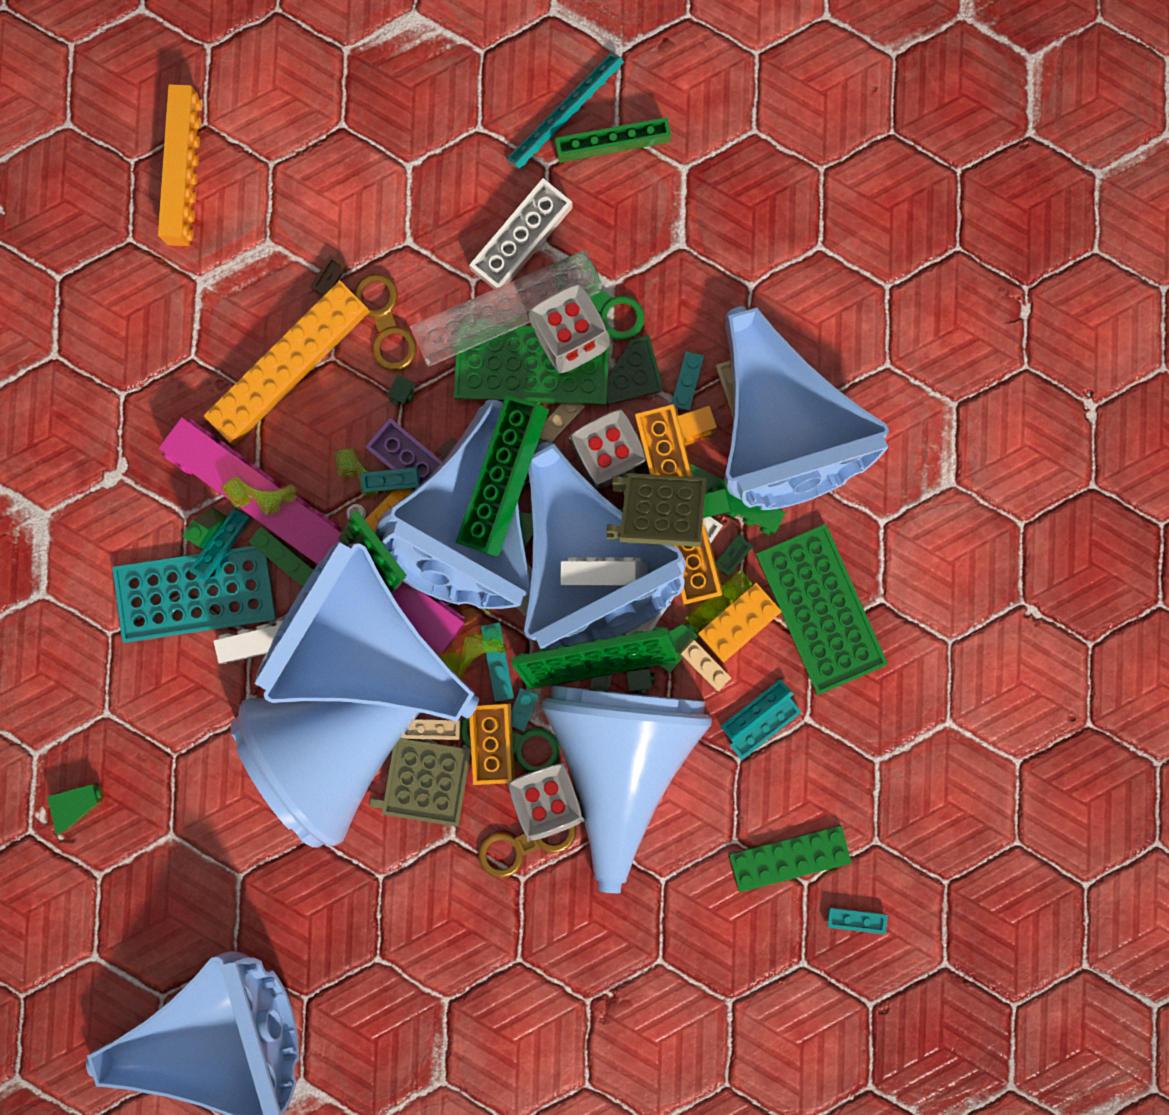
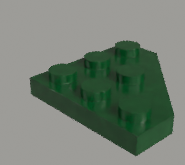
(634, 373)

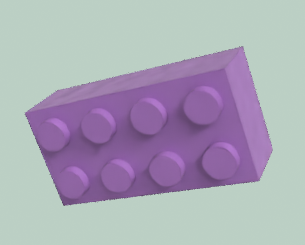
(401, 450)

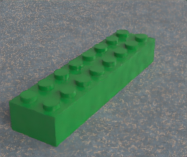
(502, 475)

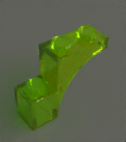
(349, 464)
(269, 501)
(715, 606)
(473, 647)

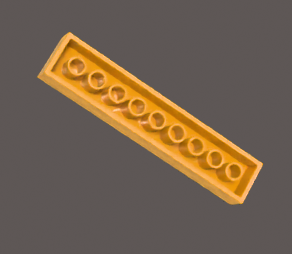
(287, 363)
(668, 456)

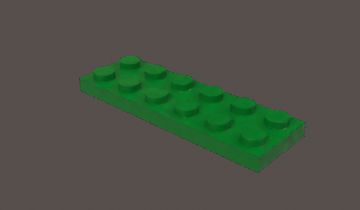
(790, 858)

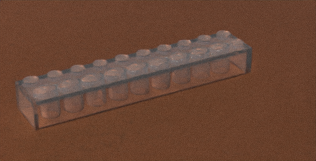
(500, 308)

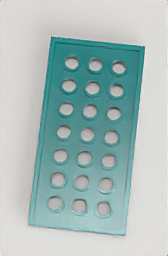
(189, 624)

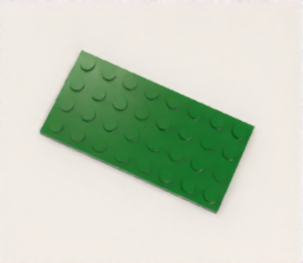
(520, 368)
(821, 609)
(596, 658)

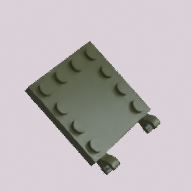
(660, 510)
(425, 782)

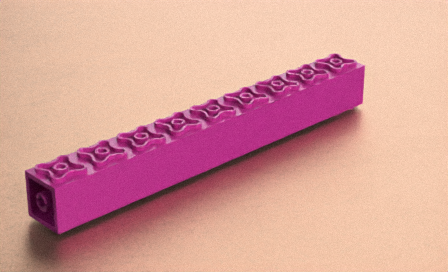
(307, 530)

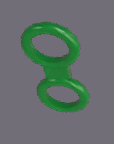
(604, 303)
(518, 741)

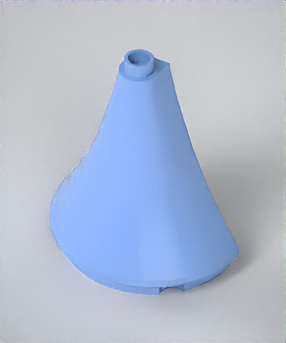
(789, 423)
(573, 522)
(426, 523)
(357, 646)
(316, 759)
(621, 764)
(215, 1045)

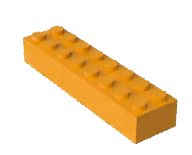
(179, 165)

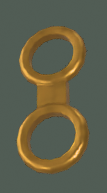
(386, 323)
(522, 848)

